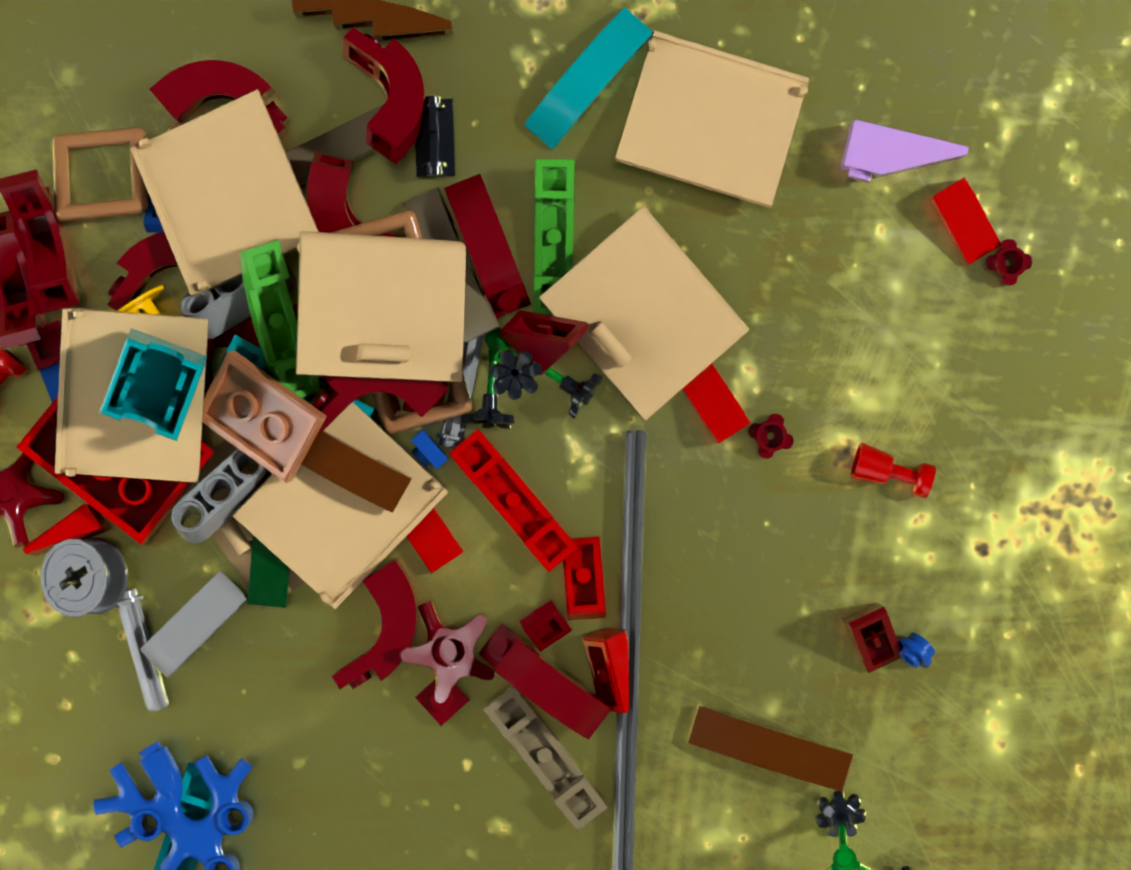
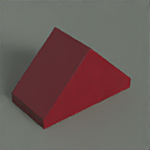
(542, 336)
(873, 636)

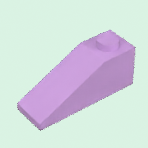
(886, 151)

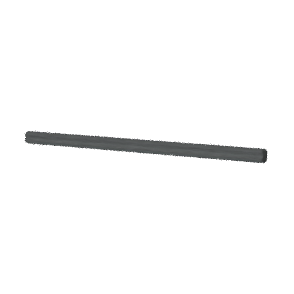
(631, 622)

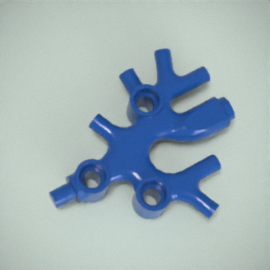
(189, 837)

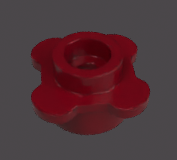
(998, 262)
(781, 439)

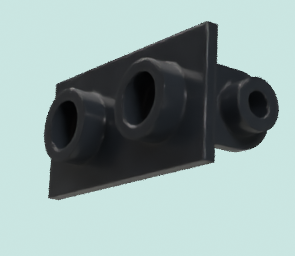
(436, 139)

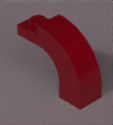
(394, 69)
(211, 80)
(328, 194)
(43, 240)
(487, 245)
(143, 263)
(19, 312)
(344, 390)
(399, 614)
(544, 683)

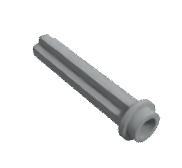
(454, 428)
(137, 637)

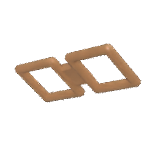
(63, 142)
(462, 403)

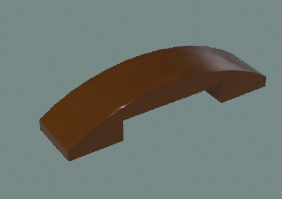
(356, 471)

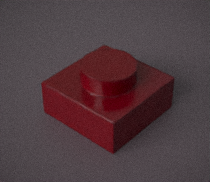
(47, 349)
(545, 626)
(443, 711)

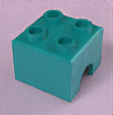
(153, 383)

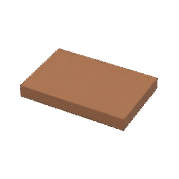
(260, 416)

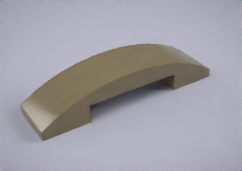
(437, 224)
(546, 757)

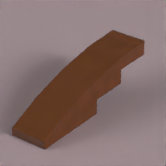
(386, 18)
(771, 748)

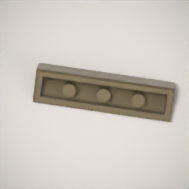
(343, 142)

